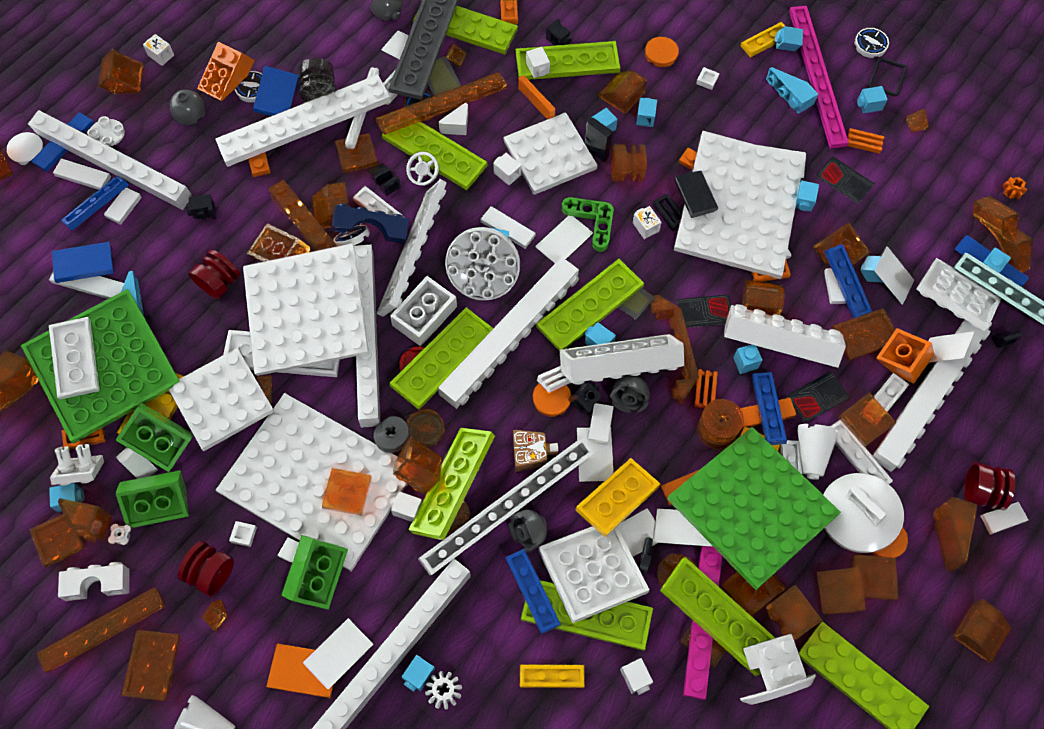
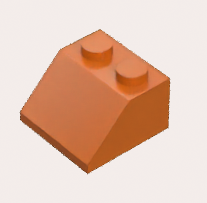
(906, 355)

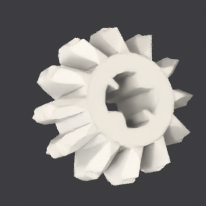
(446, 696)

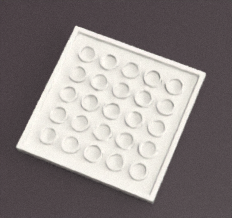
(305, 310)

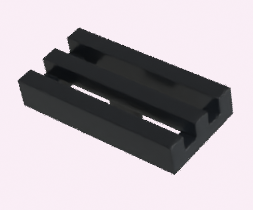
(660, 201)

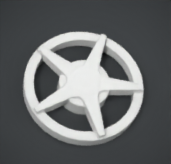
(422, 168)

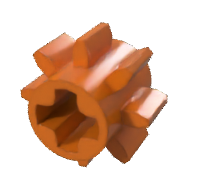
(1014, 187)

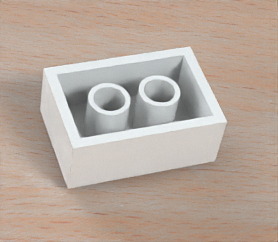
(423, 311)

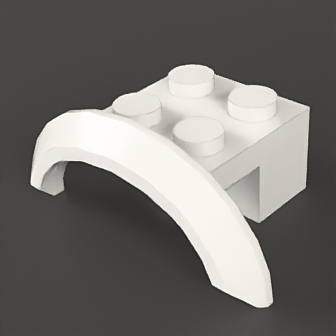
(779, 668)

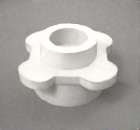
(125, 534)

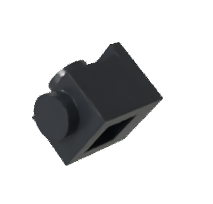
(557, 34)
(201, 207)
(580, 397)

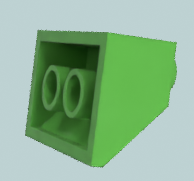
(154, 437)
(153, 499)
(314, 572)

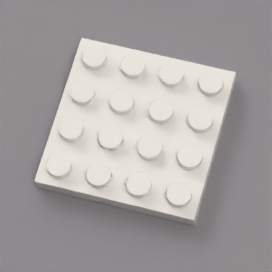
(550, 153)
(959, 294)
(220, 399)
(592, 572)

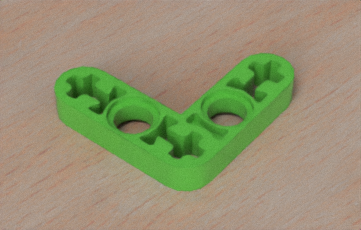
(596, 213)

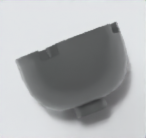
(386, 9)
(187, 107)
(630, 393)
(528, 529)

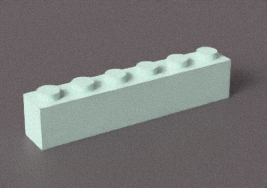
(1001, 286)

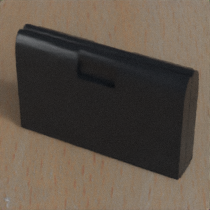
(598, 139)
(696, 194)

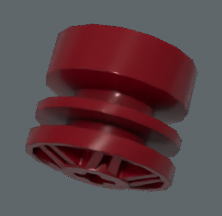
(214, 274)
(989, 486)
(205, 568)

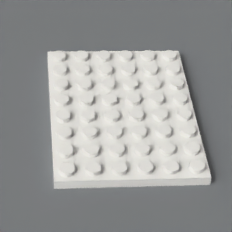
(755, 204)
(288, 470)

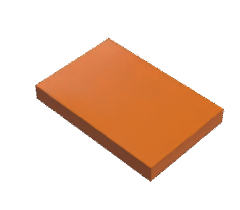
(292, 675)

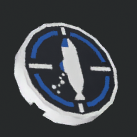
(871, 42)
(248, 88)
(354, 237)

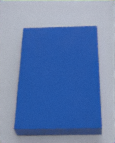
(275, 91)
(82, 262)

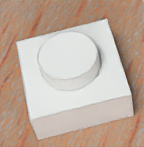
(707, 78)
(243, 534)

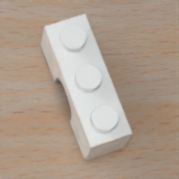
(76, 581)

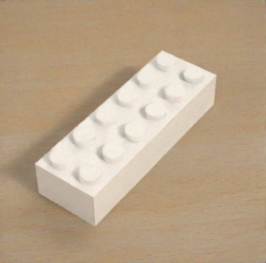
(785, 335)
(621, 358)

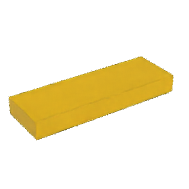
(761, 41)
(551, 676)

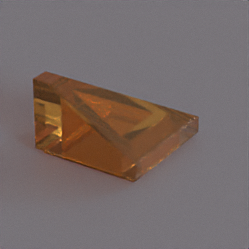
(456, 54)
(917, 121)
(215, 615)

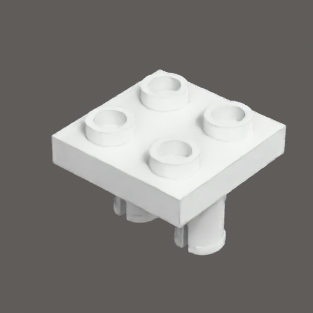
(76, 469)

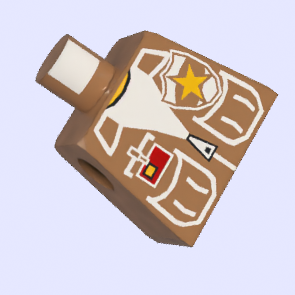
(531, 449)

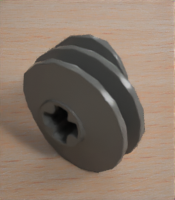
(391, 434)

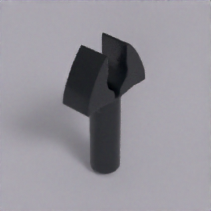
(645, 559)

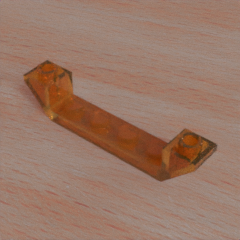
(666, 309)

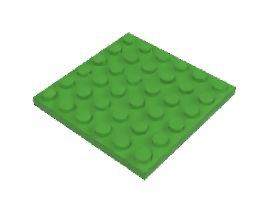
(128, 364)
(753, 507)

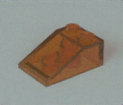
(276, 244)
(15, 378)
(954, 530)

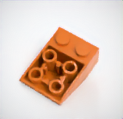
(224, 71)

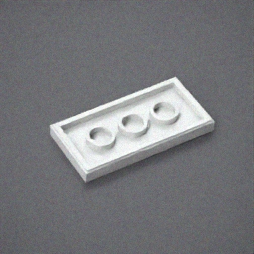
(74, 358)

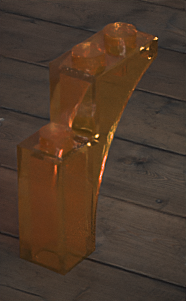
(1004, 226)

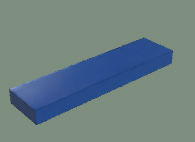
(53, 152)
(94, 203)
(981, 253)
(848, 281)
(769, 408)
(532, 591)

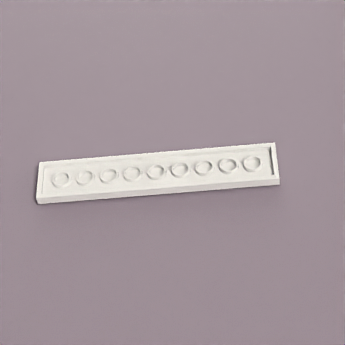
(302, 120)

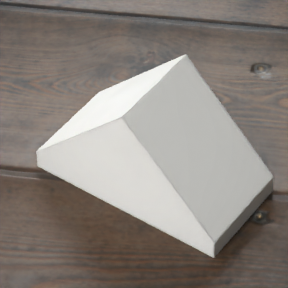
(455, 122)
(136, 464)

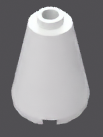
(816, 448)
(201, 716)

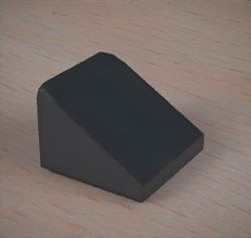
(380, 173)
(390, 186)
(1005, 338)

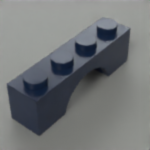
(392, 226)

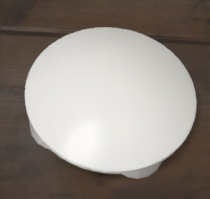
(107, 131)
(24, 147)

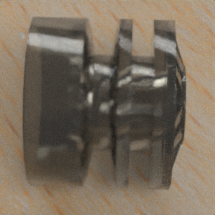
(315, 79)

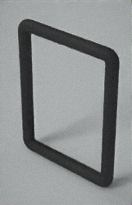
(893, 63)

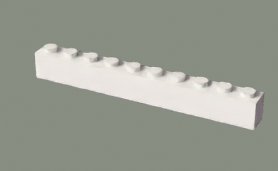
(110, 160)
(508, 333)
(368, 363)
(924, 402)
(505, 506)
(394, 648)

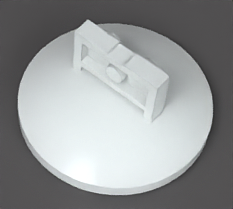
(482, 263)
(869, 513)

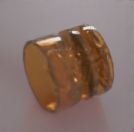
(628, 162)
(719, 434)

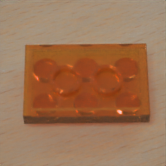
(865, 333)
(151, 665)

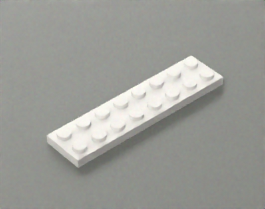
(411, 249)

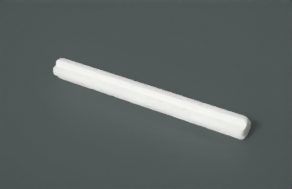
(358, 120)

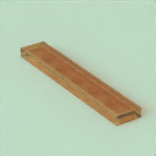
(100, 630)

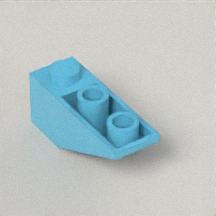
(794, 90)

